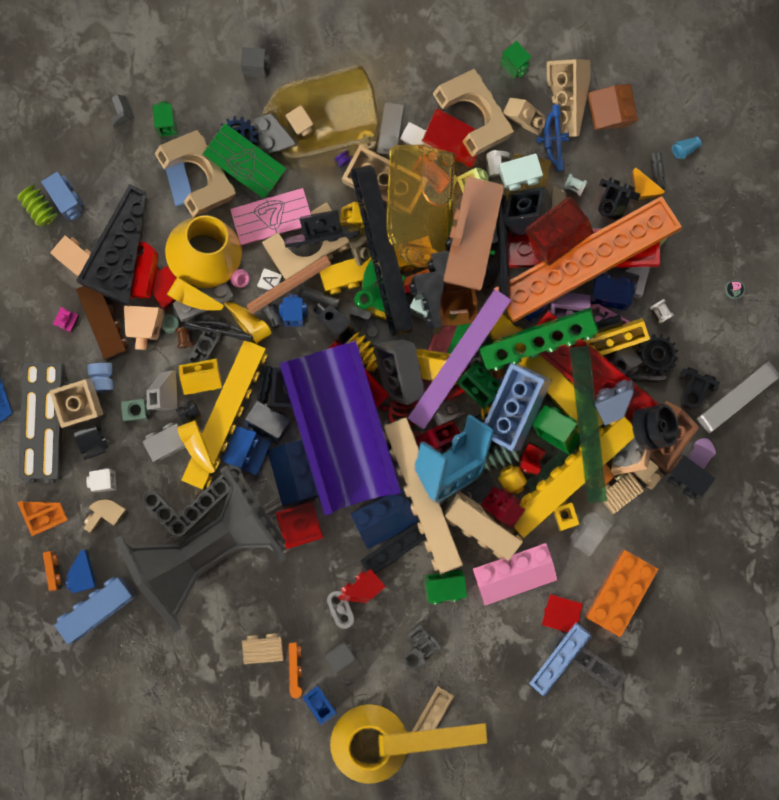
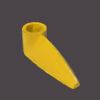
(192, 297)
(249, 322)
(195, 444)

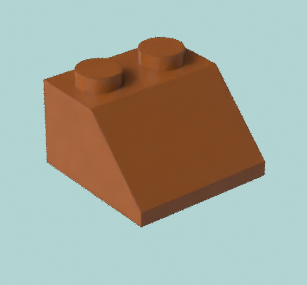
(613, 107)

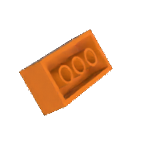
(621, 593)

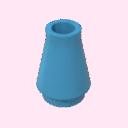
(685, 147)

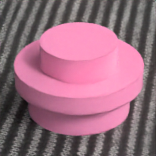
(240, 278)

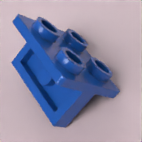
(246, 450)

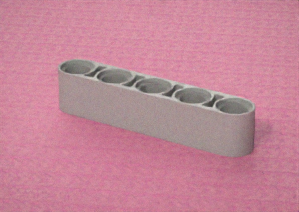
(738, 397)

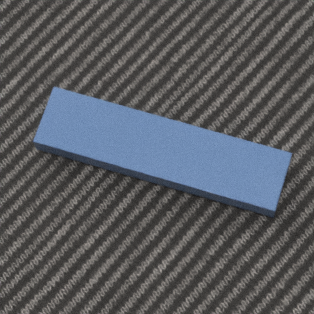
(560, 659)

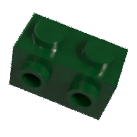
(479, 385)

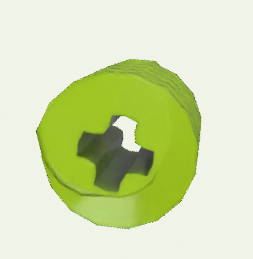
(35, 206)

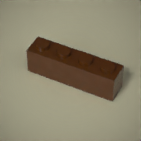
(103, 323)

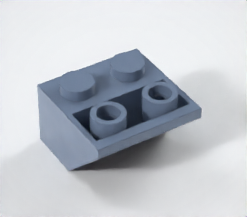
(614, 402)

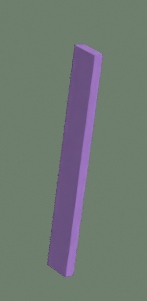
(459, 359)

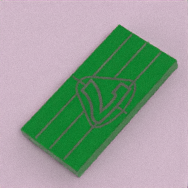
(244, 161)

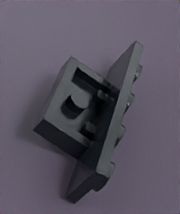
(320, 228)

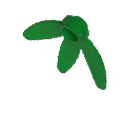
(371, 293)

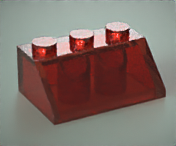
(558, 231)

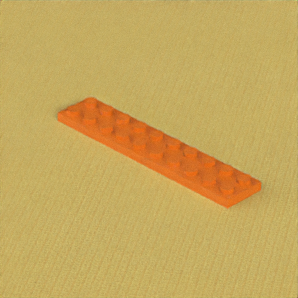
(591, 257)

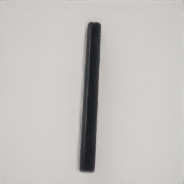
(502, 250)

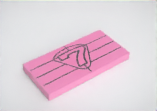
(270, 216)

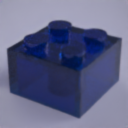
(612, 292)

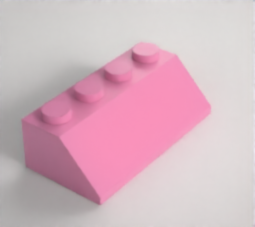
(519, 574)

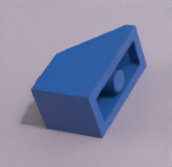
(81, 574)

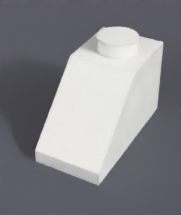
(102, 480)

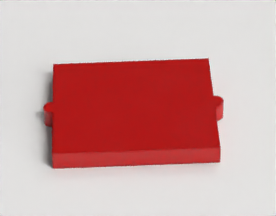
(561, 613)

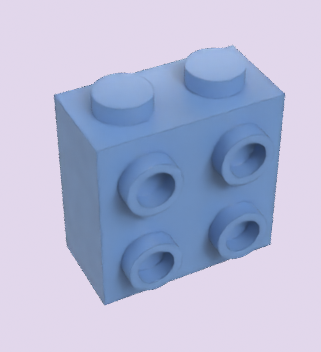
(65, 199)

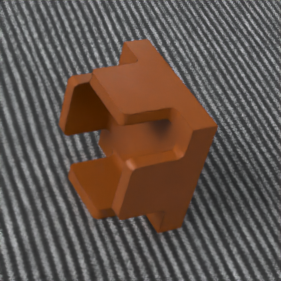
(457, 305)

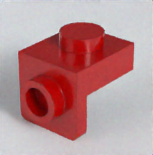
(531, 459)

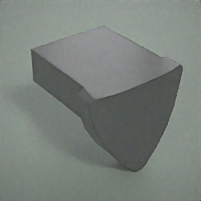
(123, 110)
(359, 318)

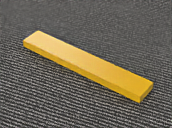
(432, 739)

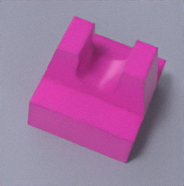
(66, 319)

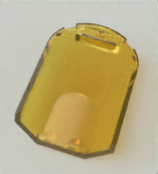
(337, 103)
(420, 200)

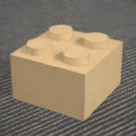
(76, 402)

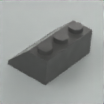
(399, 370)

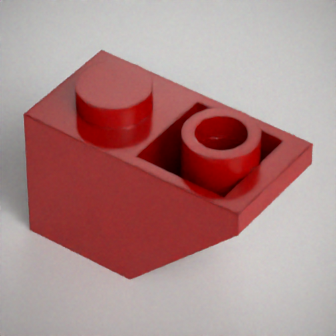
(364, 589)

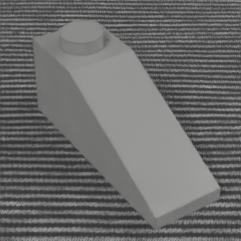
(390, 128)

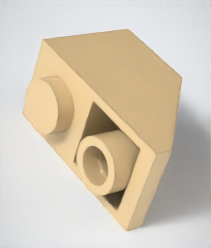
(525, 115)

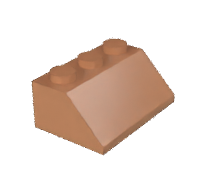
(666, 456)

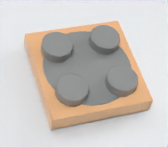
(630, 459)

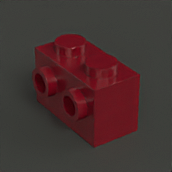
(440, 436)
(503, 507)

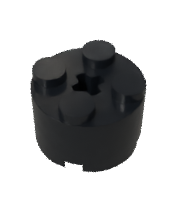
(89, 438)

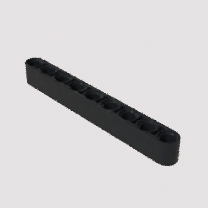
(381, 250)

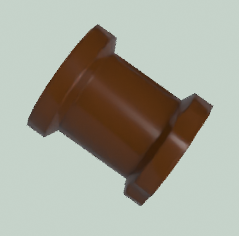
(184, 338)

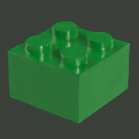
(557, 429)

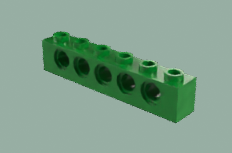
(584, 318)

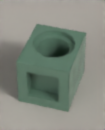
(127, 407)

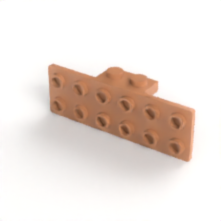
(473, 233)

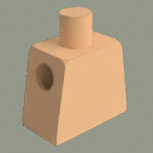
(143, 324)

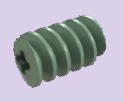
(499, 456)

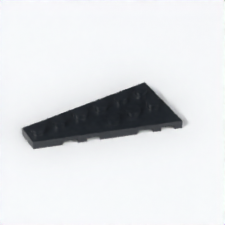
(114, 256)

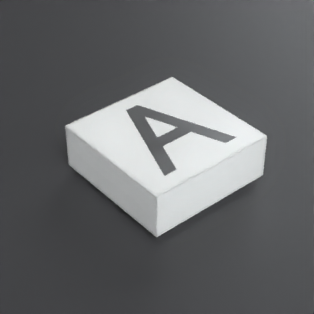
(269, 279)

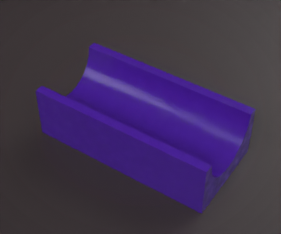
(340, 427)

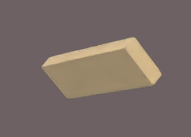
(434, 710)

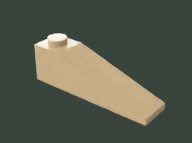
(570, 88)

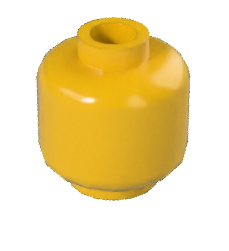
(512, 479)

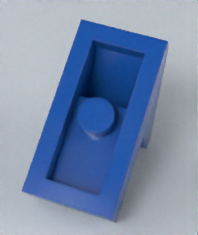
(320, 705)

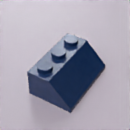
(292, 472)
(384, 518)

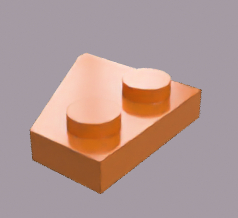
(42, 515)

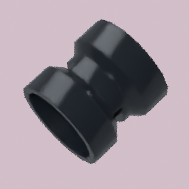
(185, 416)

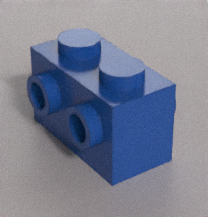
(293, 310)

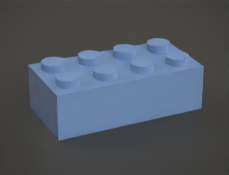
(516, 406)
(94, 611)

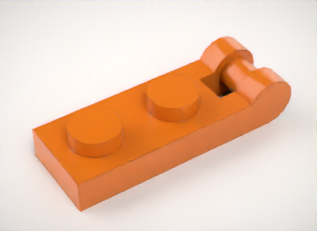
(295, 670)

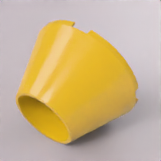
(200, 268)
(351, 722)

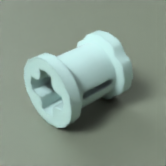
(575, 185)

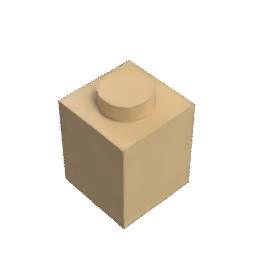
(300, 121)

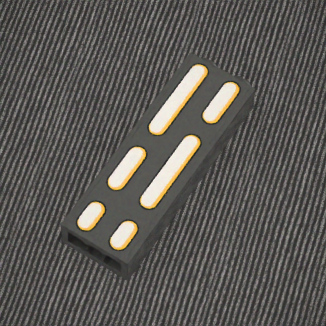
(40, 428)

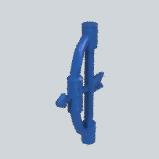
(559, 163)

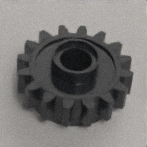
(667, 352)

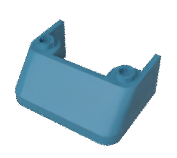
(458, 467)

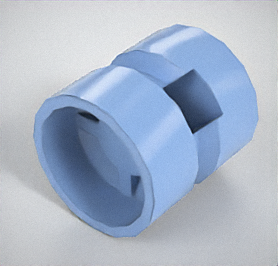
(100, 375)

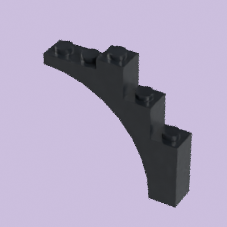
(429, 286)

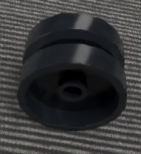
(655, 427)

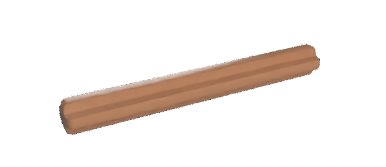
(288, 284)

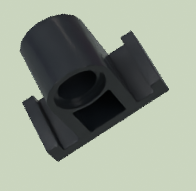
(617, 197)
(696, 386)

